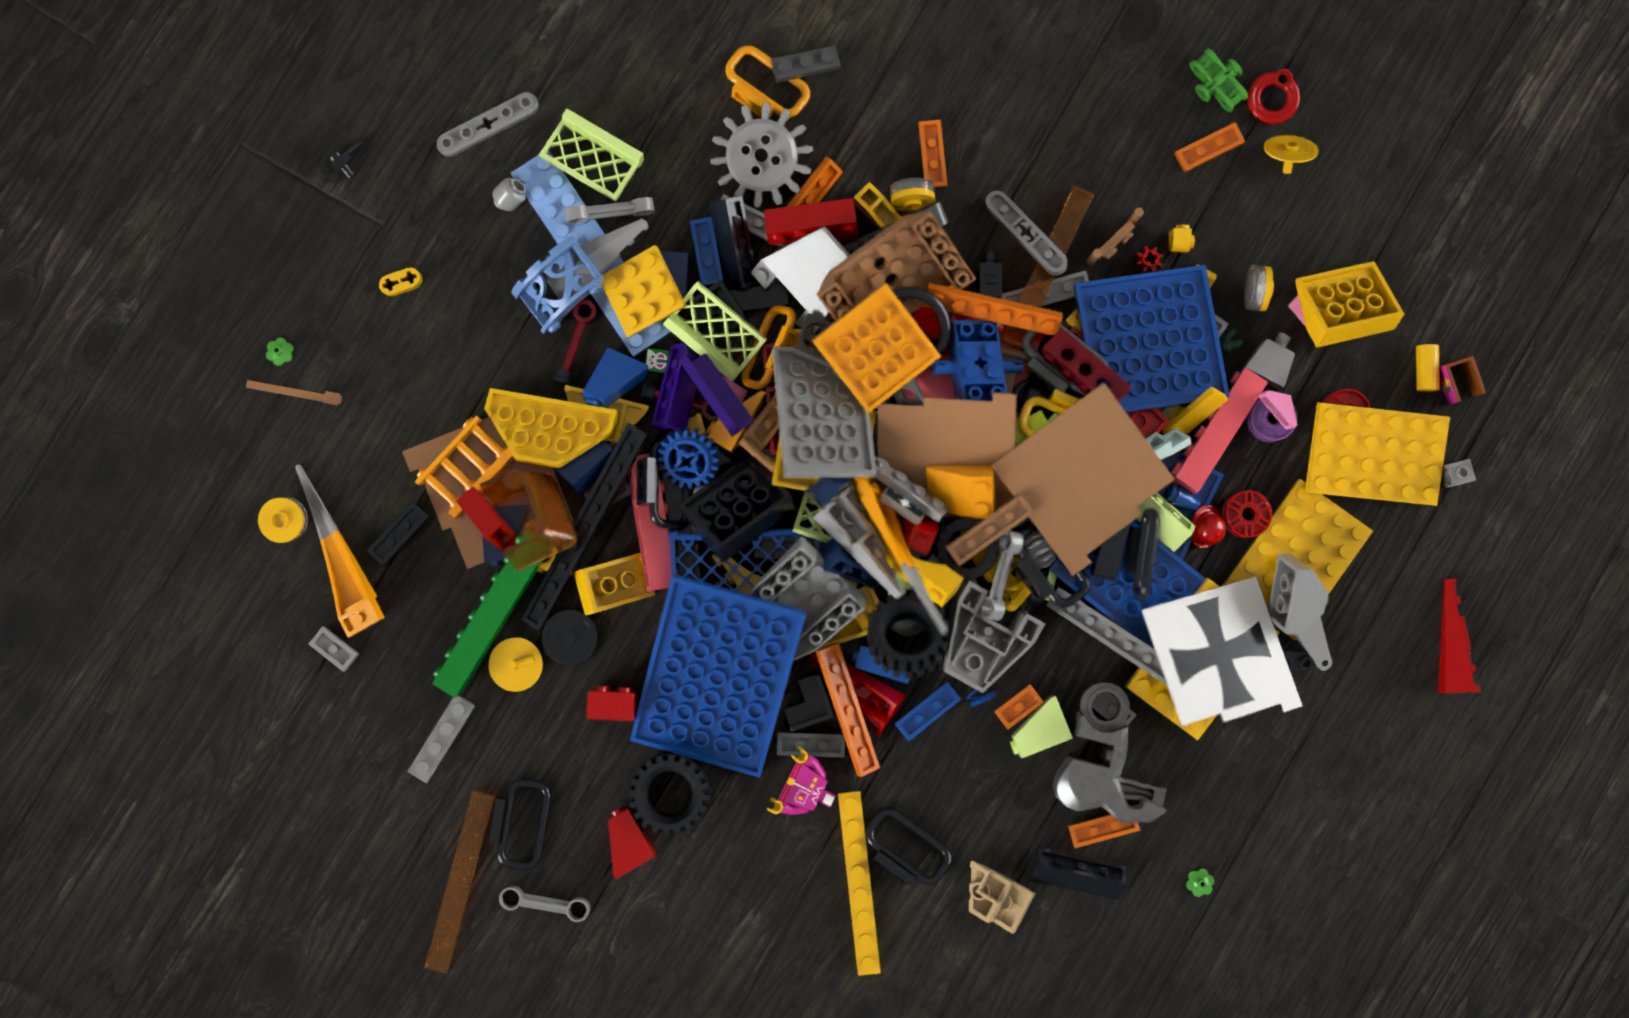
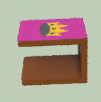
(1472, 377)

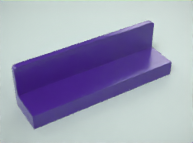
(676, 391)
(717, 393)

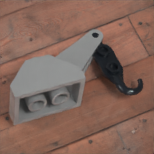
(1296, 609)

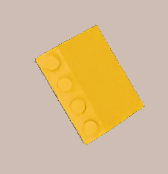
(1347, 304)

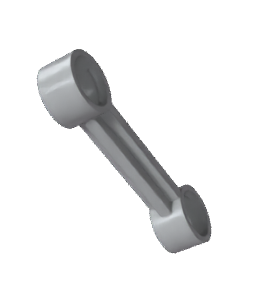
(583, 213)
(995, 598)
(544, 903)

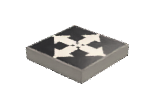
(902, 506)

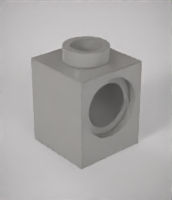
(1458, 473)

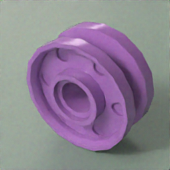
(1260, 426)

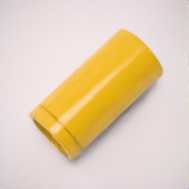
(1427, 368)

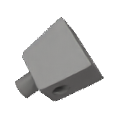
(1272, 361)

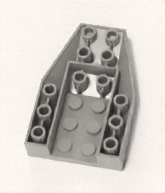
(804, 584)

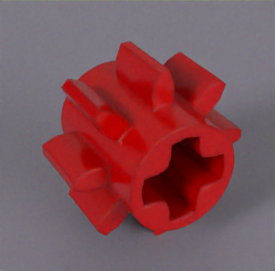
(1151, 254)

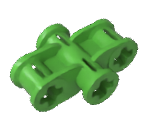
(1223, 85)

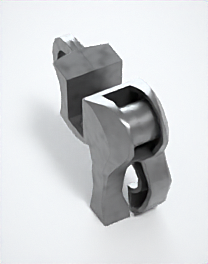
(1094, 785)

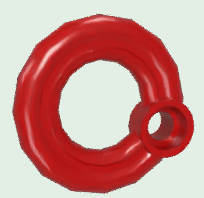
(1289, 87)

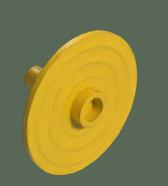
(1290, 150)
(515, 664)

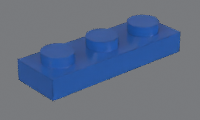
(706, 251)
(927, 711)

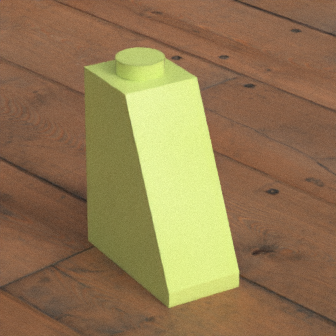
(1041, 730)

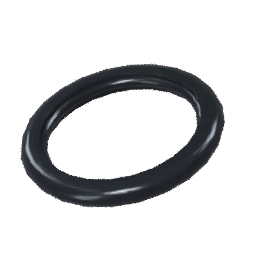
(936, 305)

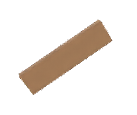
(989, 529)

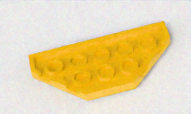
(546, 428)

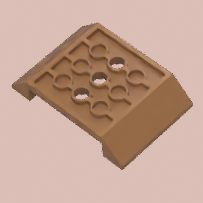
(911, 249)

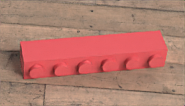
(1218, 432)
(653, 540)

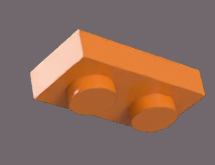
(1018, 706)

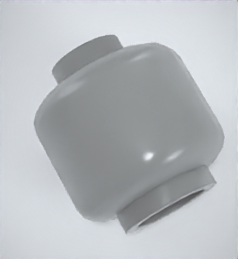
(509, 194)

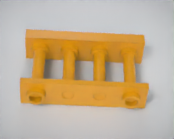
(488, 471)

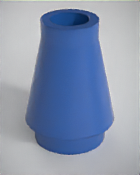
(1180, 497)

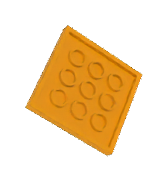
(876, 348)

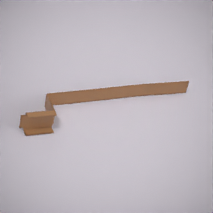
(328, 397)

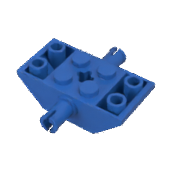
(976, 361)

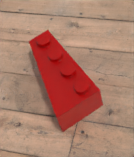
(794, 222)

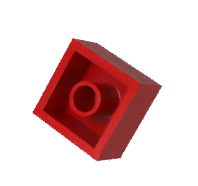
(612, 704)

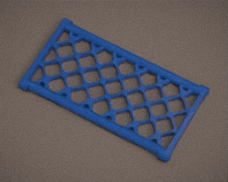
(694, 536)

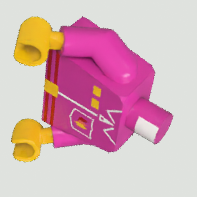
(803, 787)

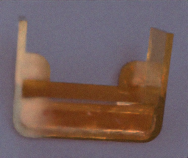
(550, 530)

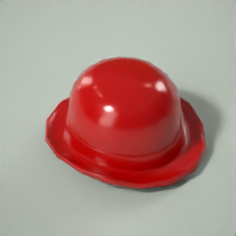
(1209, 527)

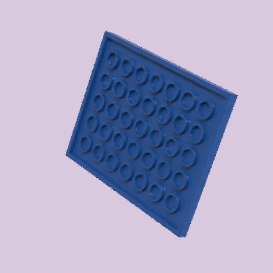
(717, 675)

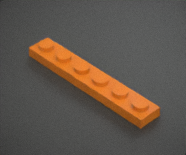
(997, 309)
(847, 709)

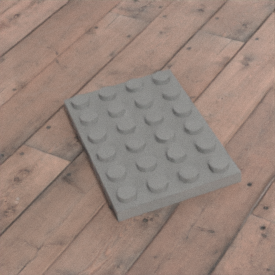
(820, 420)

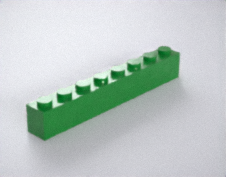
(483, 627)

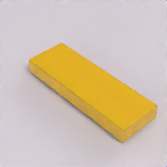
(1197, 411)

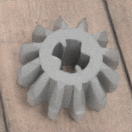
(1039, 549)

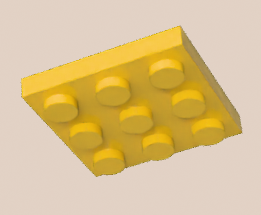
(642, 291)

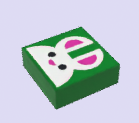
(656, 360)

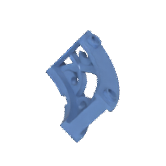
(563, 256)

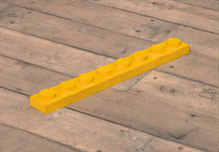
(859, 883)

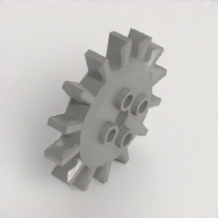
(781, 144)

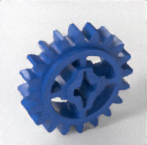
(678, 470)

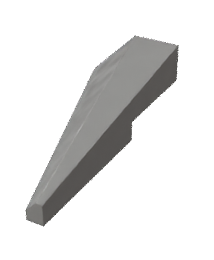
(601, 252)
(849, 527)

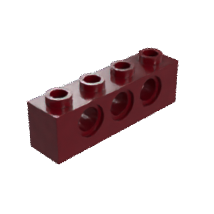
(1063, 343)

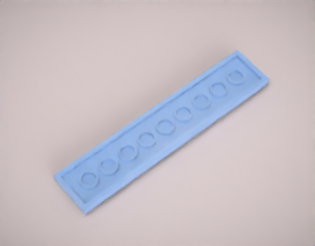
(549, 195)

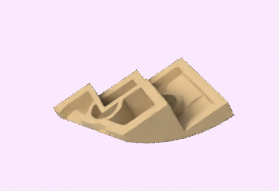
(997, 897)

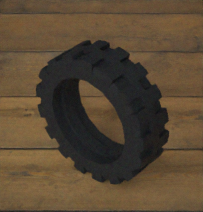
(943, 554)

